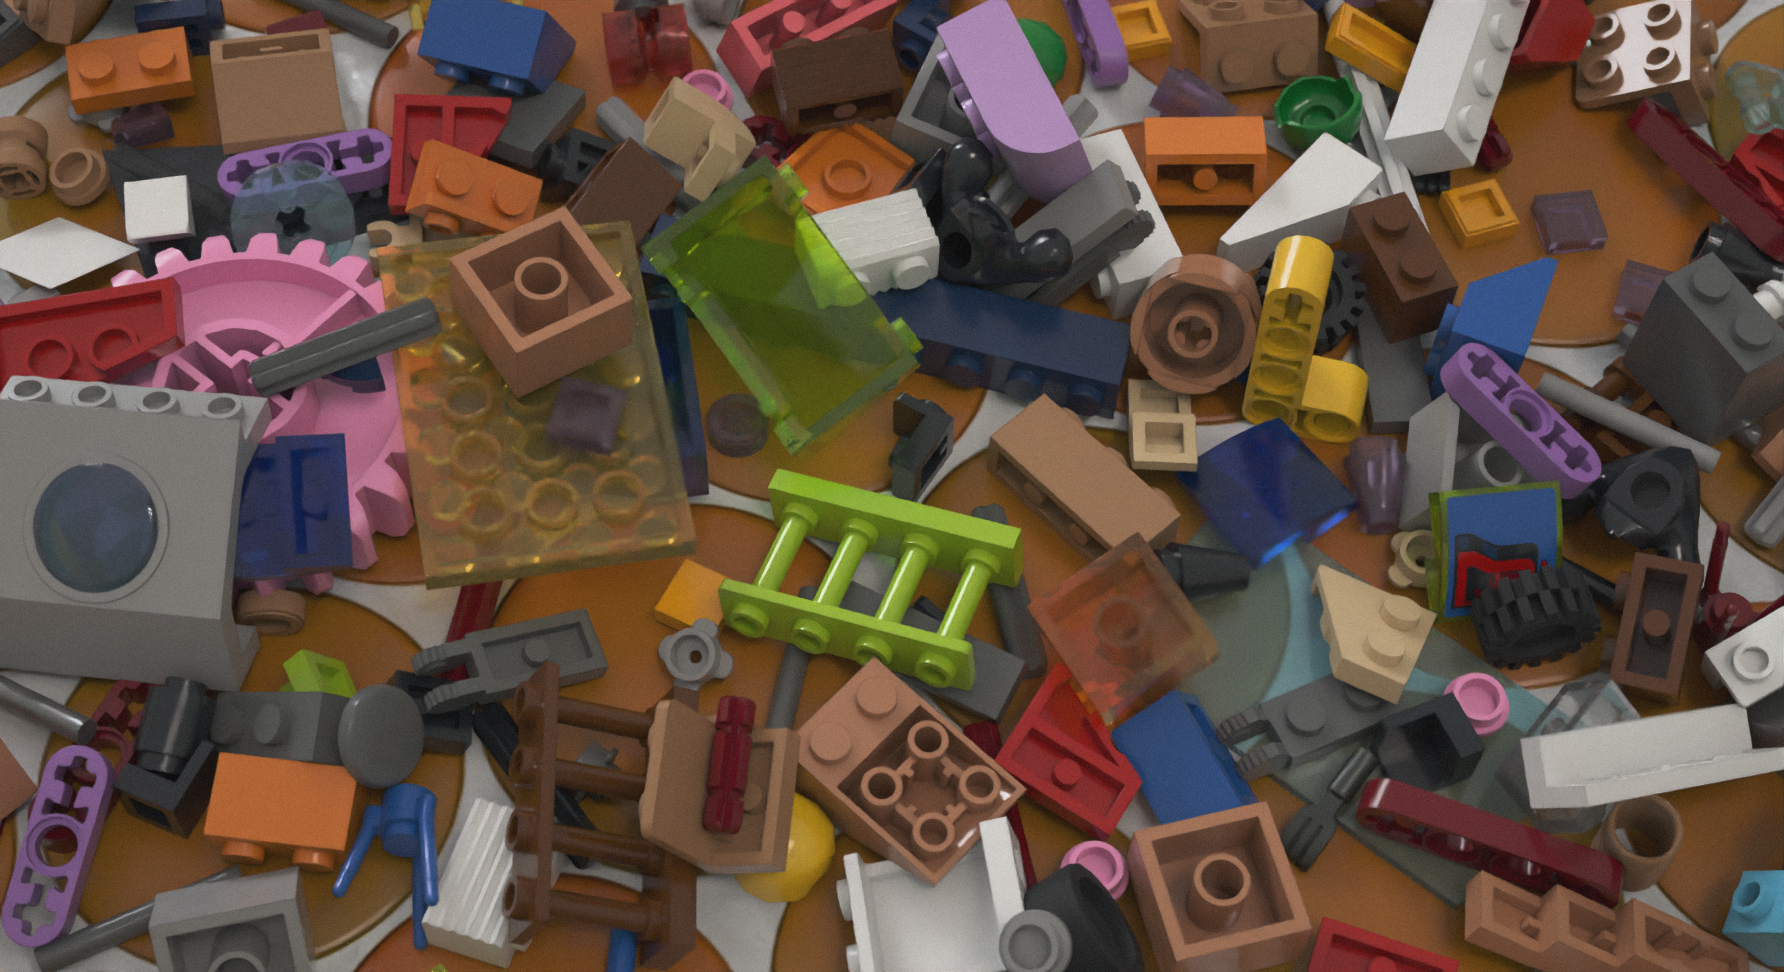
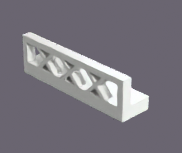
(1643, 757)

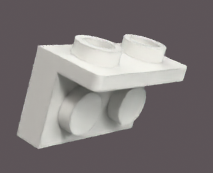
(1749, 661)

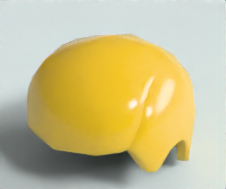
(807, 858)

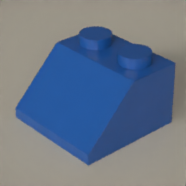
(495, 42)
(1494, 313)

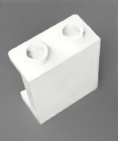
(941, 928)

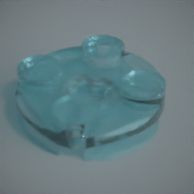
(283, 188)

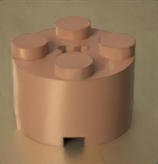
(1162, 330)

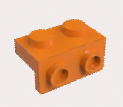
(130, 70)

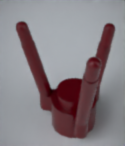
(1723, 613)

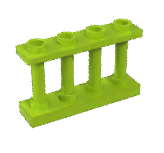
(888, 526)

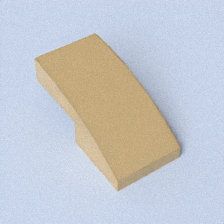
(1160, 427)

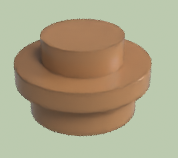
(79, 176)

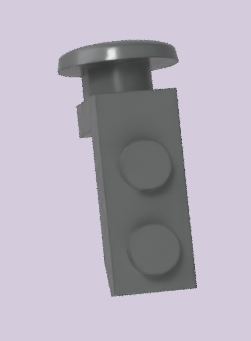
(371, 734)

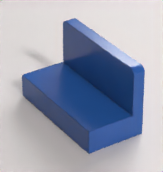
(1181, 760)

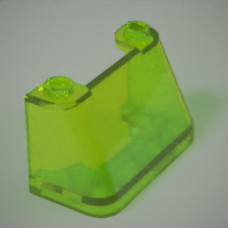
(784, 306)

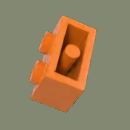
(1205, 160)
(284, 811)

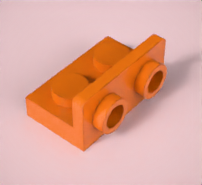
(470, 193)

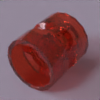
(647, 44)

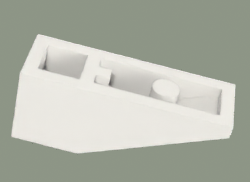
(1304, 201)

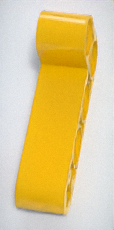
(1285, 380)

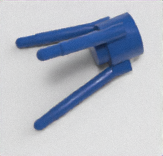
(407, 830)

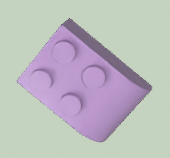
(1011, 100)

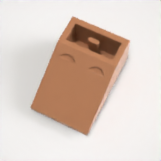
(900, 775)

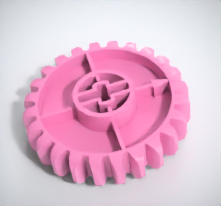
(269, 301)

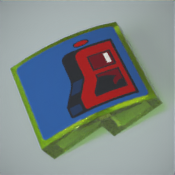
(1488, 537)

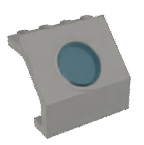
(123, 530)

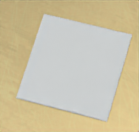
(59, 252)

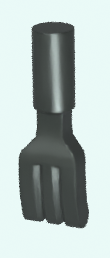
(1315, 823)

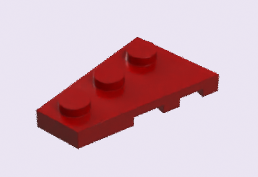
(92, 332)

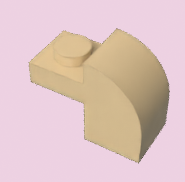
(699, 137)

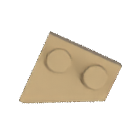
(1370, 633)

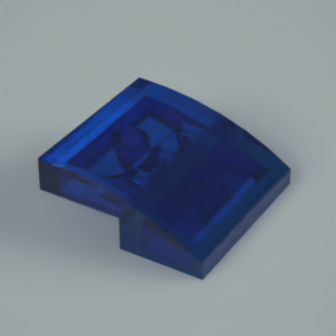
(1266, 491)
(294, 510)

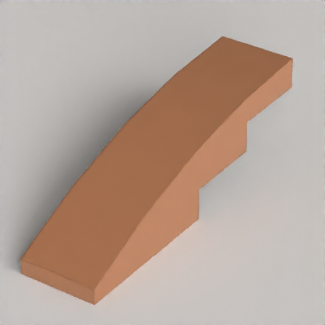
(1580, 935)

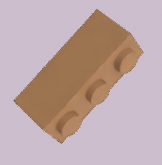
(1077, 482)

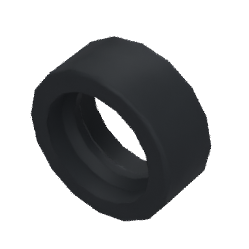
(1096, 923)

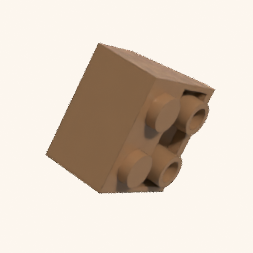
(275, 89)

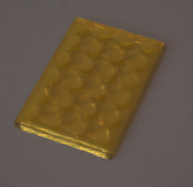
(479, 466)

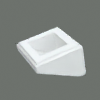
(158, 210)

